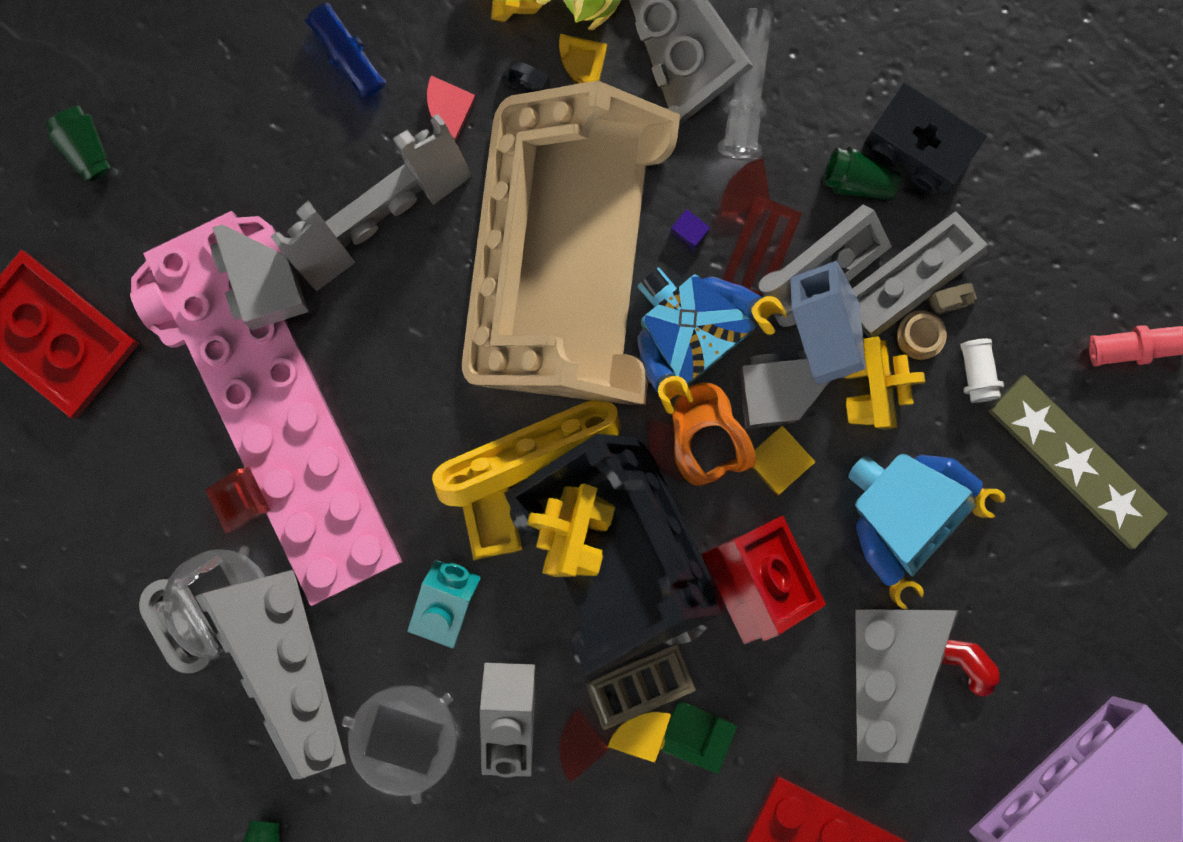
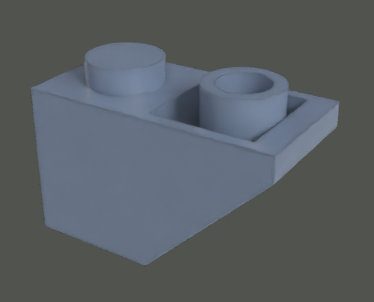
(828, 322)

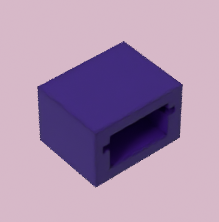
(690, 229)

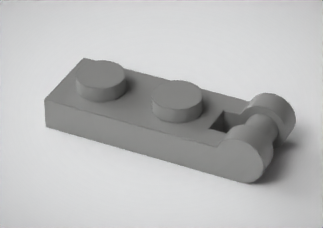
(852, 243)

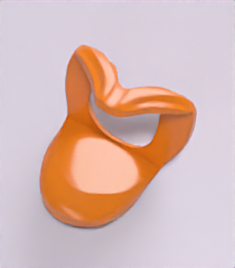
(708, 408)

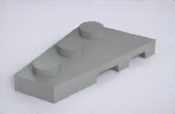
(895, 677)

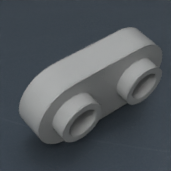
(174, 654)

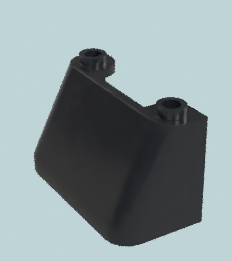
(650, 568)

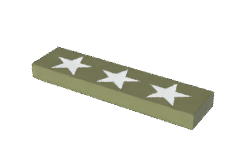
(1077, 462)

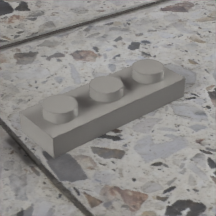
(917, 273)

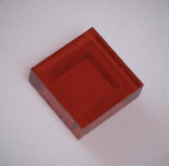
(237, 499)

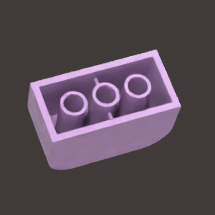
(1103, 784)

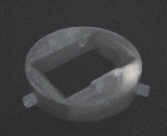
(180, 614)
(389, 777)

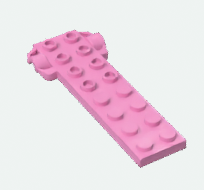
(269, 412)

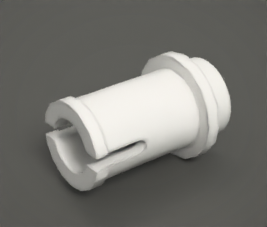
(981, 371)

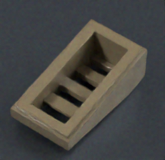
(600, 700)

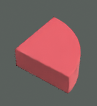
(450, 104)

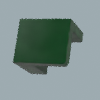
(698, 736)

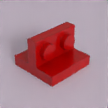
(764, 581)

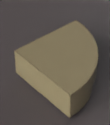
(951, 299)

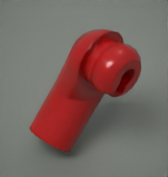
(975, 662)

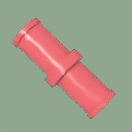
(1139, 345)

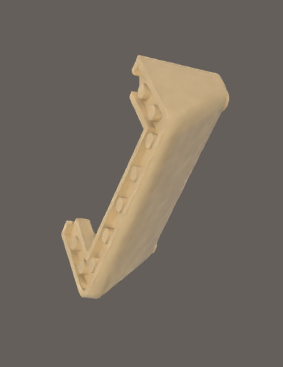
(562, 242)

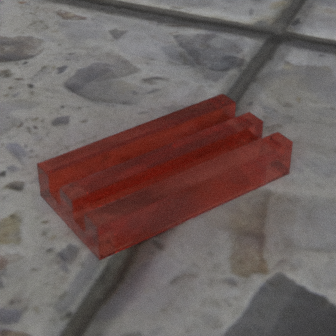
(776, 210)

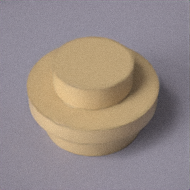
(921, 335)

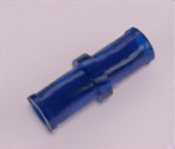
(345, 51)

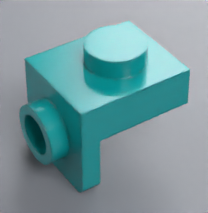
(443, 603)

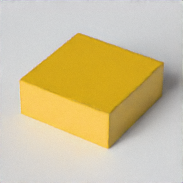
(781, 460)

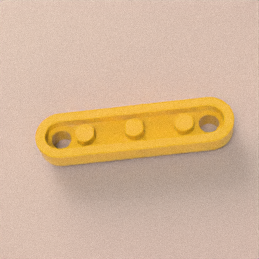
(521, 453)

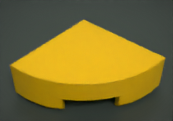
(582, 58)
(641, 735)

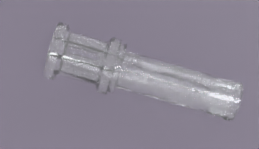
(745, 106)

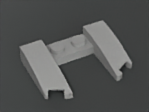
(430, 165)

